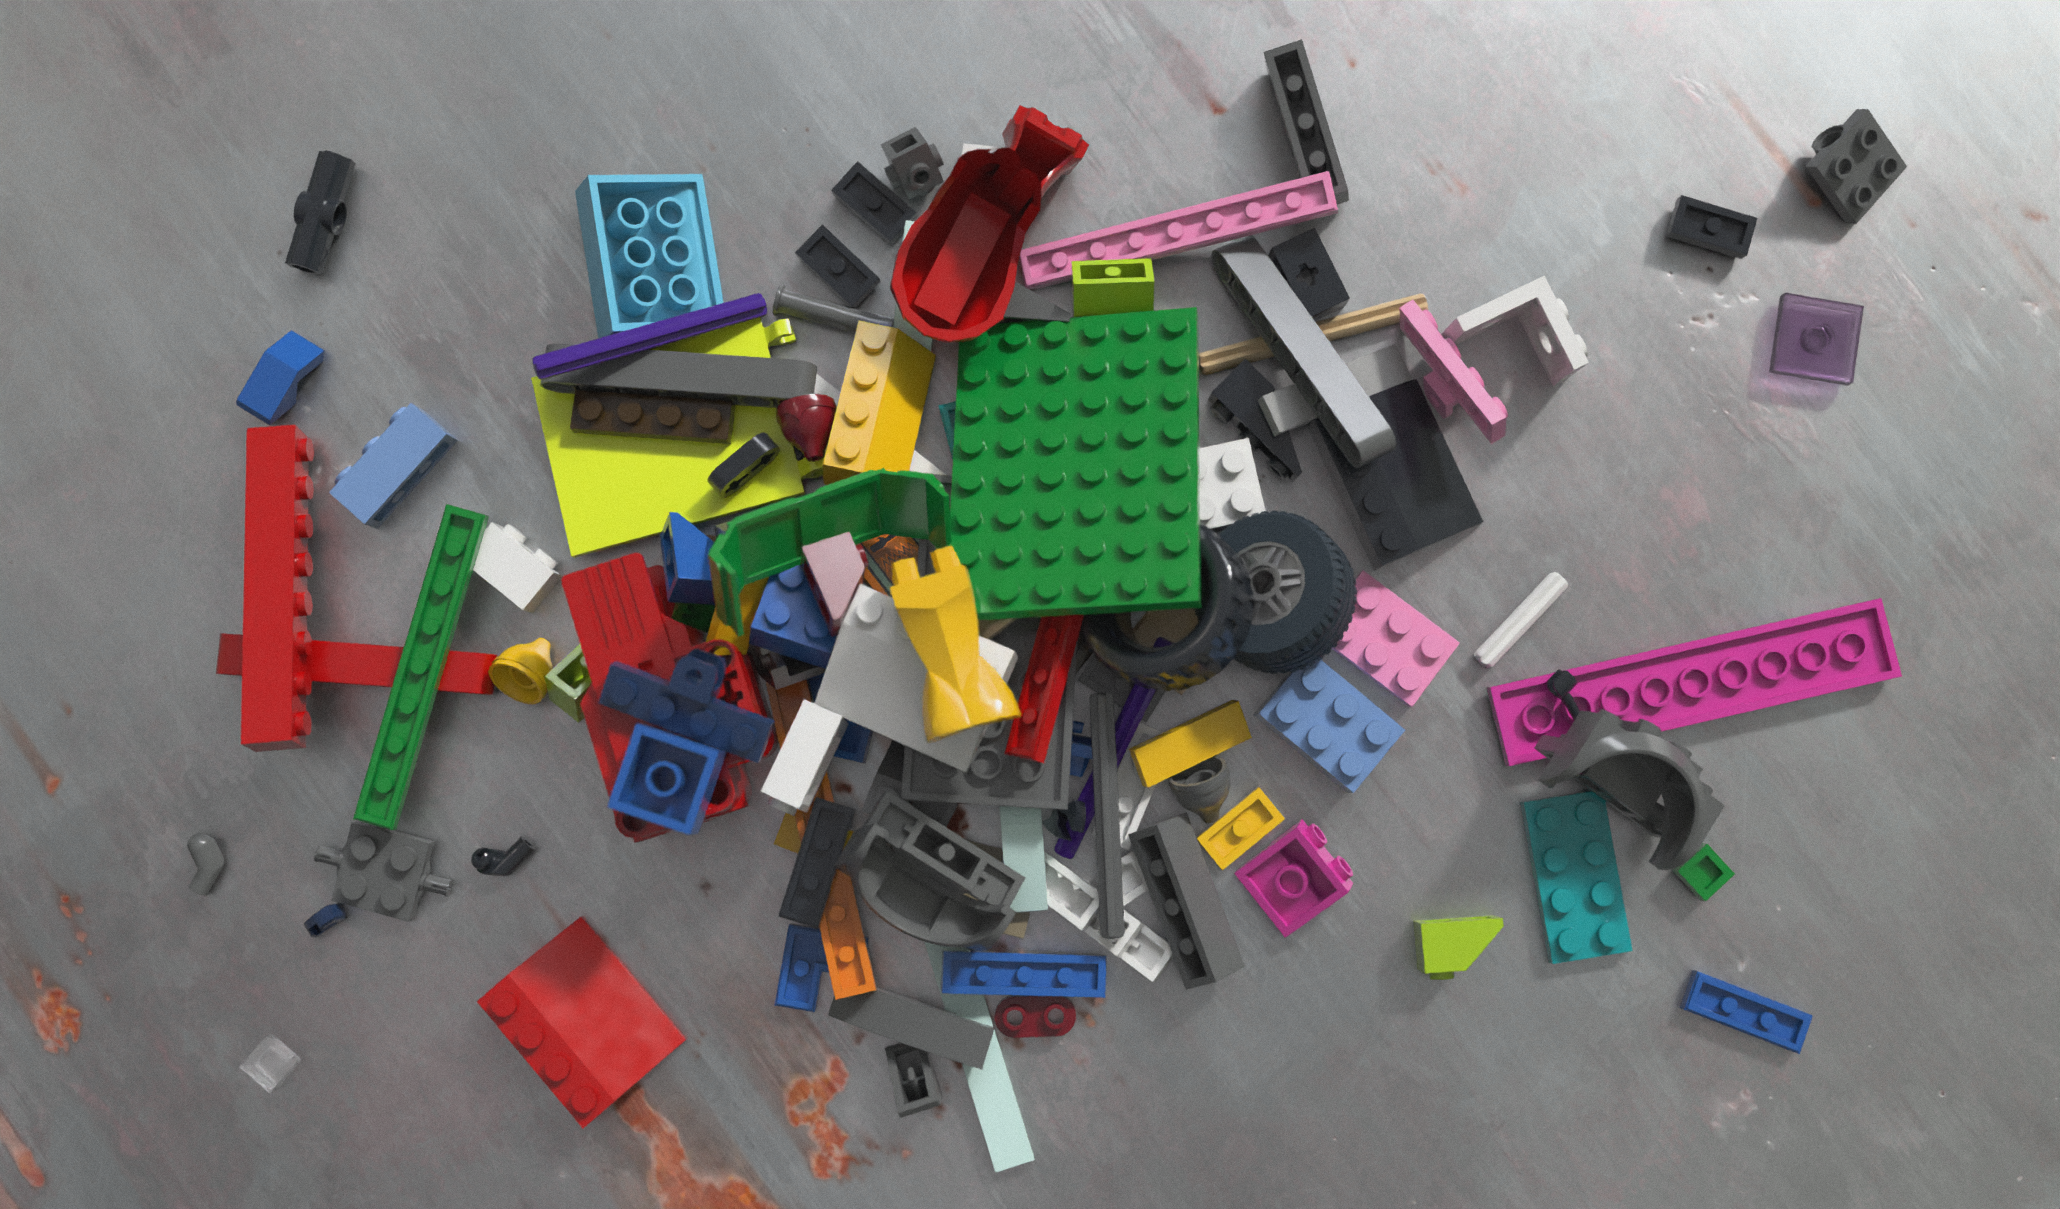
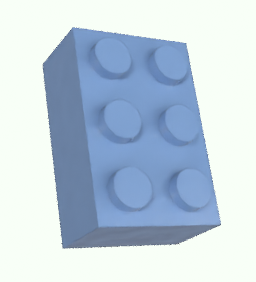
(1330, 724)

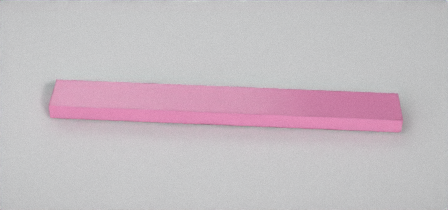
(1183, 229)

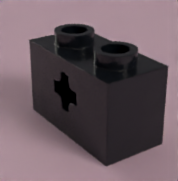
(1309, 257)

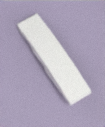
(1080, 905)

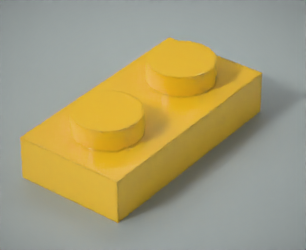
(1240, 828)

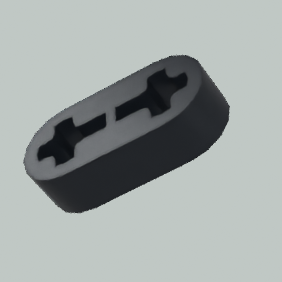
(743, 465)

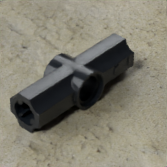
(320, 212)

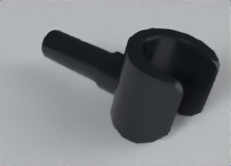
(1560, 685)

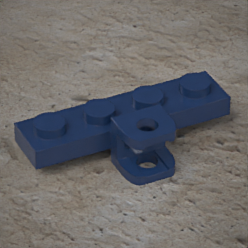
(689, 704)

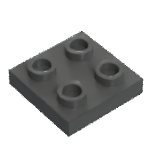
(1855, 164)

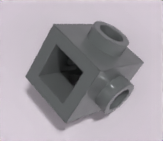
(912, 163)

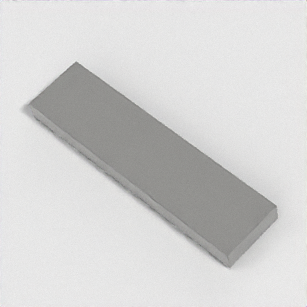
(1375, 372)

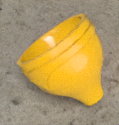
(522, 671)

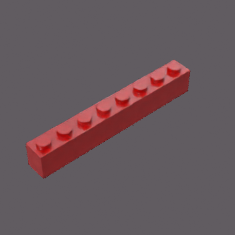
(276, 589)

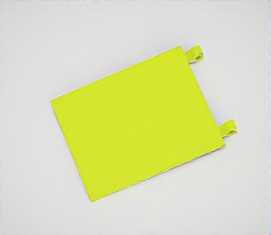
(626, 486)

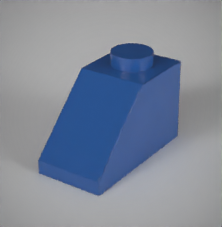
(686, 562)

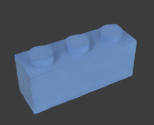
(392, 465)

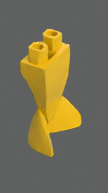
(944, 629)

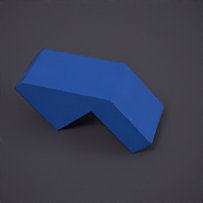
(274, 380)

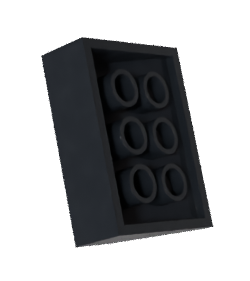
(1408, 494)

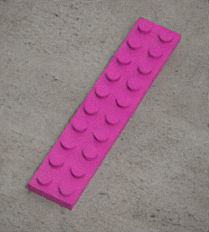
(1707, 677)

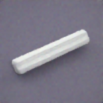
(1521, 620)

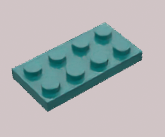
(1576, 877)

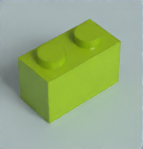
(1112, 286)

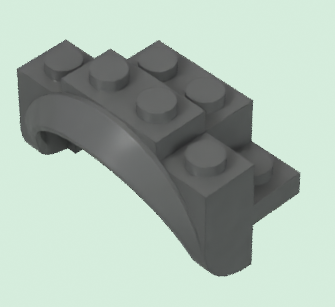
(1630, 770)
(924, 878)

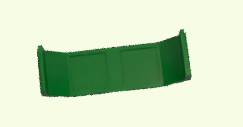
(863, 504)

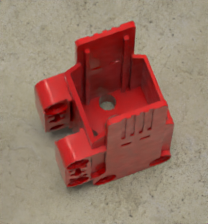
(626, 618)

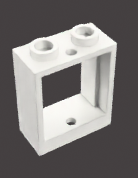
(804, 758)

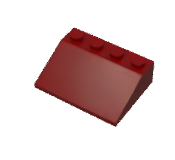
(581, 1021)

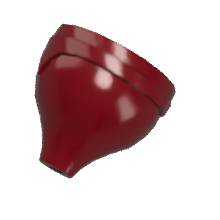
(807, 423)

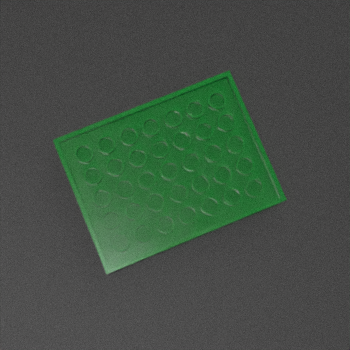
(1079, 465)

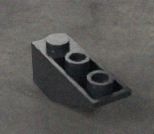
(1238, 402)

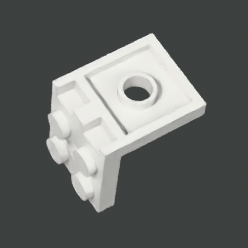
(1543, 320)

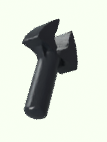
(1057, 821)

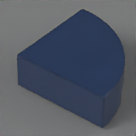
(325, 919)

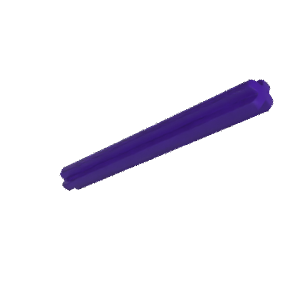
(649, 336)
(1125, 729)

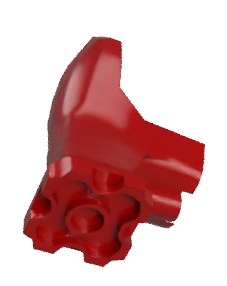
(966, 247)

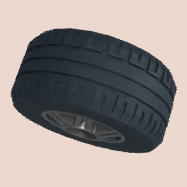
(1299, 590)

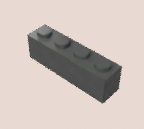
(1304, 115)
(1186, 901)

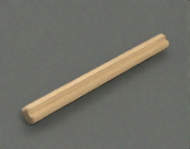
(1333, 328)

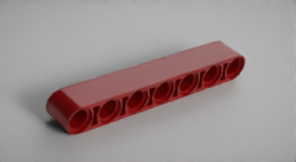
(369, 665)

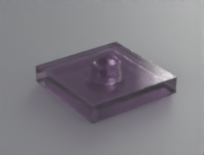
(1816, 339)

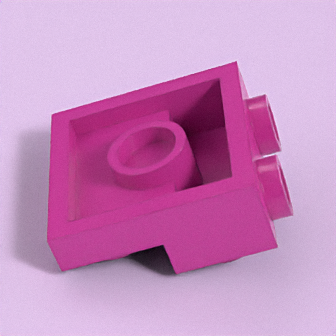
(1296, 877)

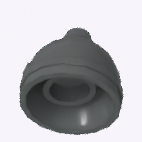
(1203, 788)

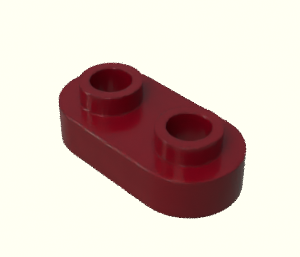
(1035, 1016)

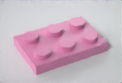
(1393, 642)

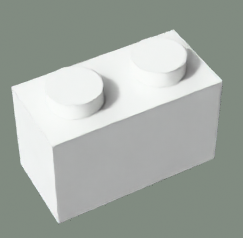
(514, 568)

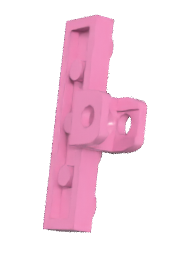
(1451, 379)

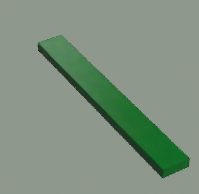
(420, 667)

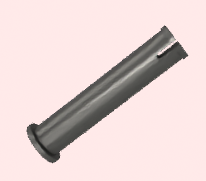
(824, 311)

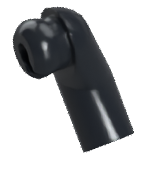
(502, 862)

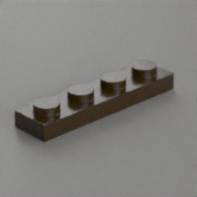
(652, 416)

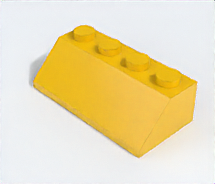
(878, 404)

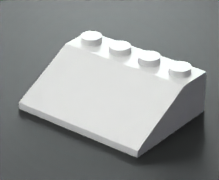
(881, 679)

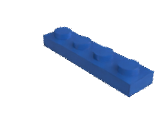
(1023, 974)

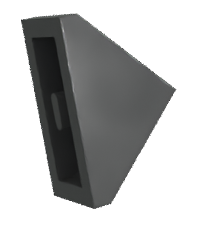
(912, 1079)

